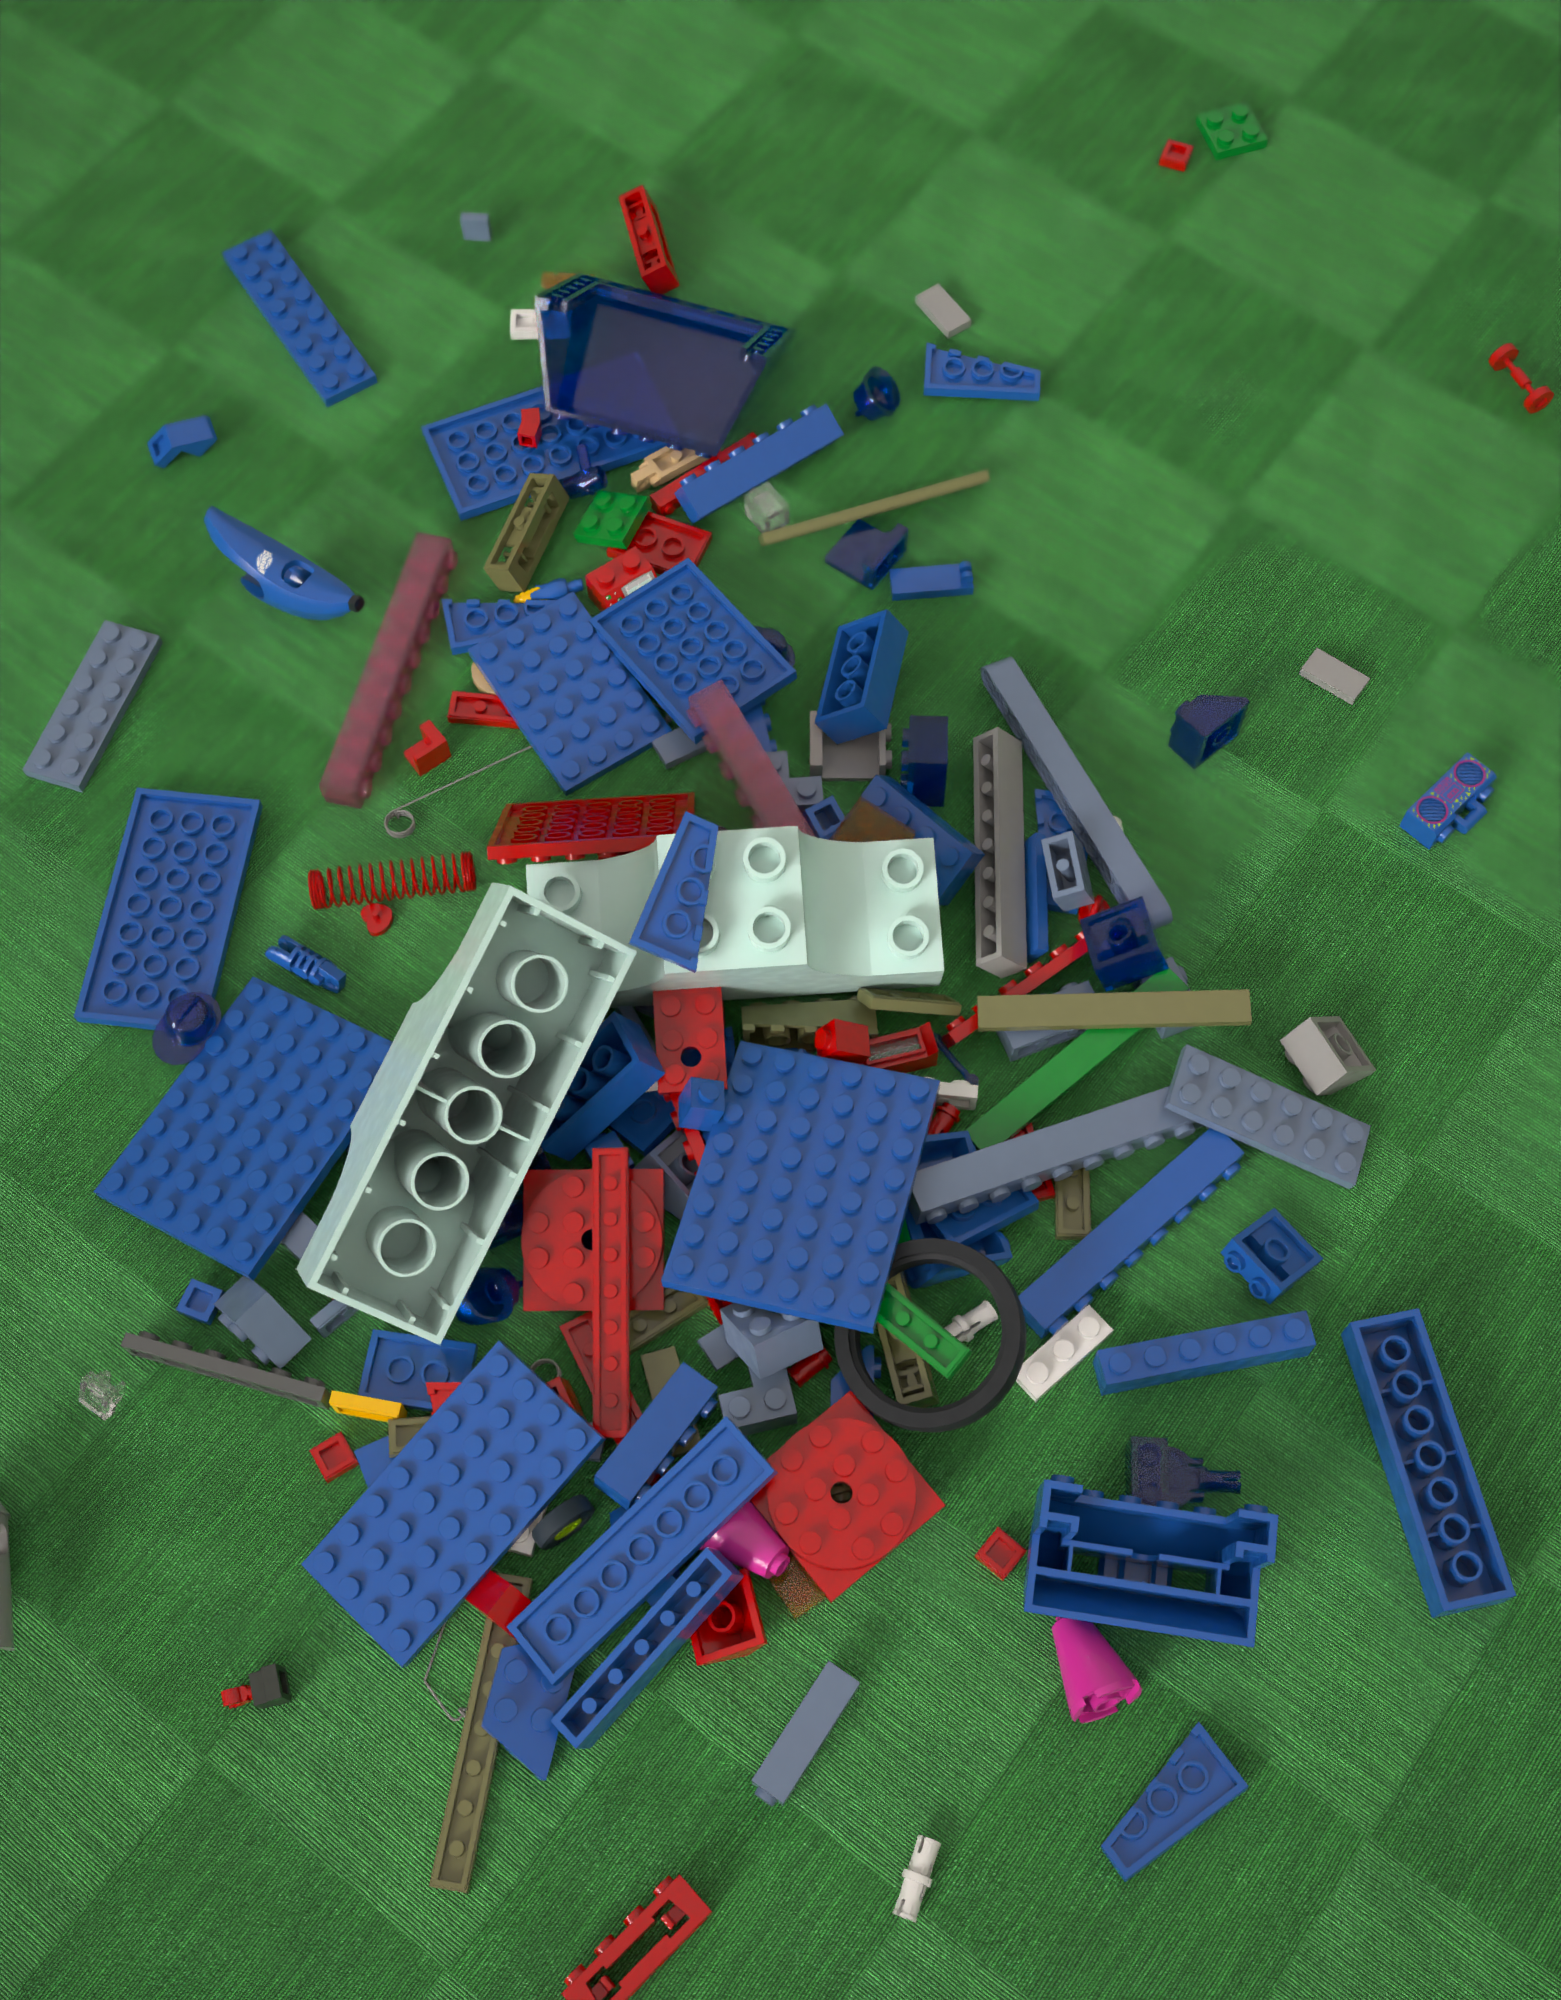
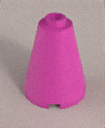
(751, 1543)
(1091, 1671)

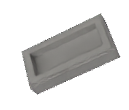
(943, 311)
(1334, 676)

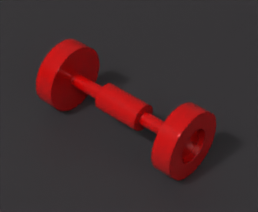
(1537, 398)

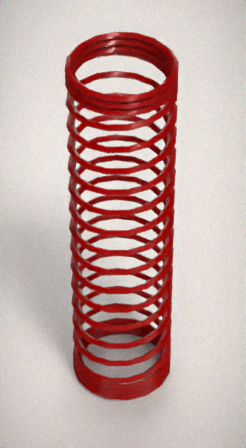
(317, 887)

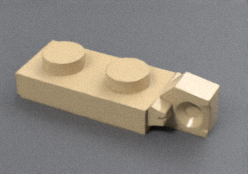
(663, 466)

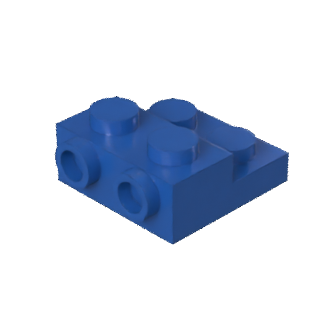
(1270, 1256)

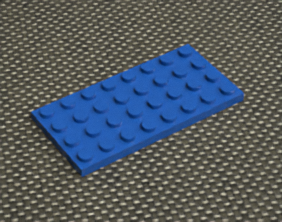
(488, 467)
(168, 905)
(452, 1503)

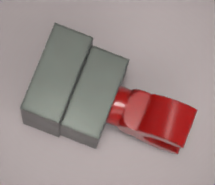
(266, 1689)

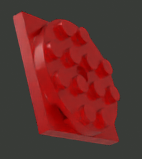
(558, 1216)
(850, 1538)

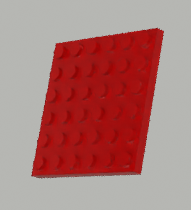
(585, 826)

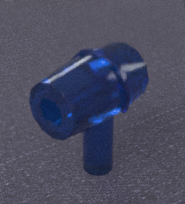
(586, 481)

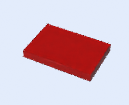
(667, 542)

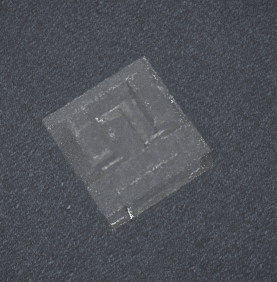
(99, 1395)

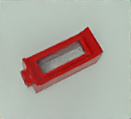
(904, 1050)

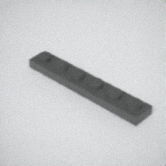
(214, 1365)

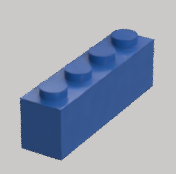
(656, 1436)

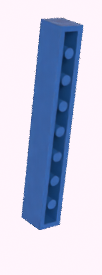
(1128, 1231)

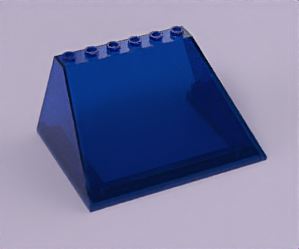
(651, 362)

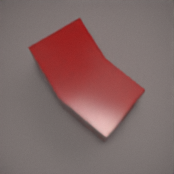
(530, 427)

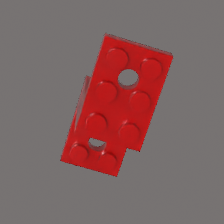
(689, 1021)

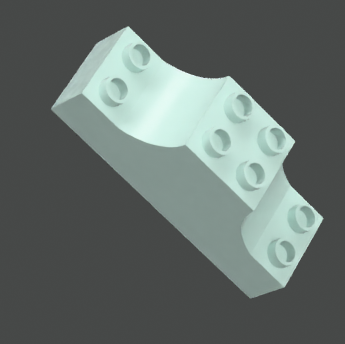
(778, 914)
(462, 1112)

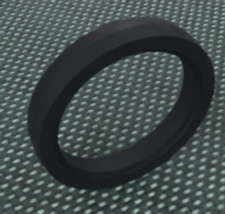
(997, 1382)

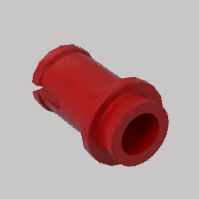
(945, 1118)
(809, 1367)

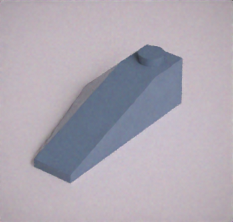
(677, 1169)

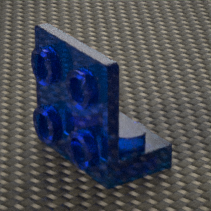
(868, 553)

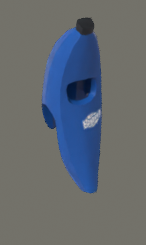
(279, 573)

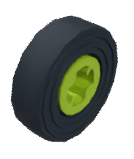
(563, 1522)

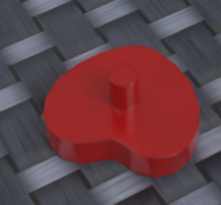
(378, 918)

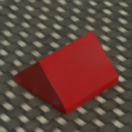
(732, 1628)

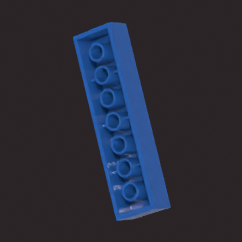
(1427, 1464)

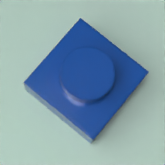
(199, 1302)

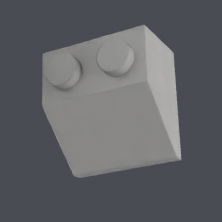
(1326, 1055)

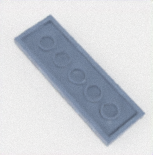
(93, 706)
(1267, 1116)

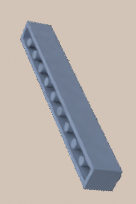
(1045, 1155)

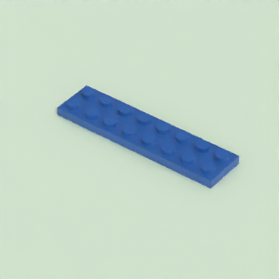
(299, 318)
(641, 1550)

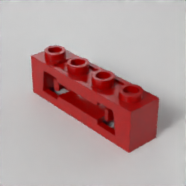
(648, 240)
(638, 1923)

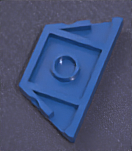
(522, 1707)

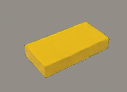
(366, 1407)

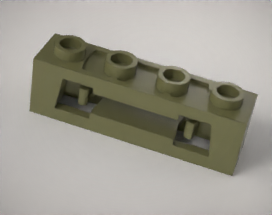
(527, 531)
(908, 1371)

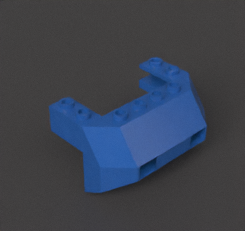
(1136, 1563)

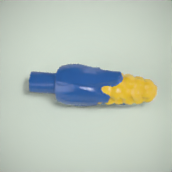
(551, 591)

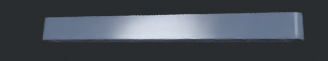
(1072, 789)

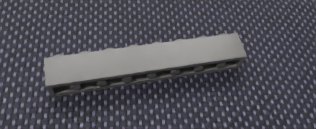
(1000, 835)

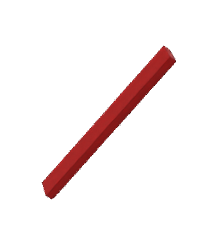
(611, 1291)

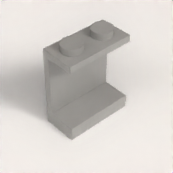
(850, 760)

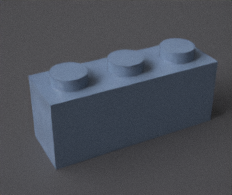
(1024, 1043)

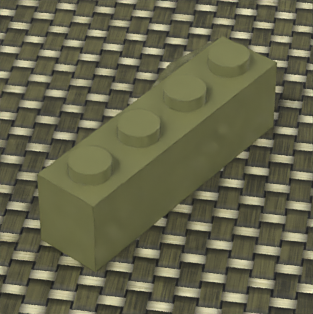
(795, 1023)

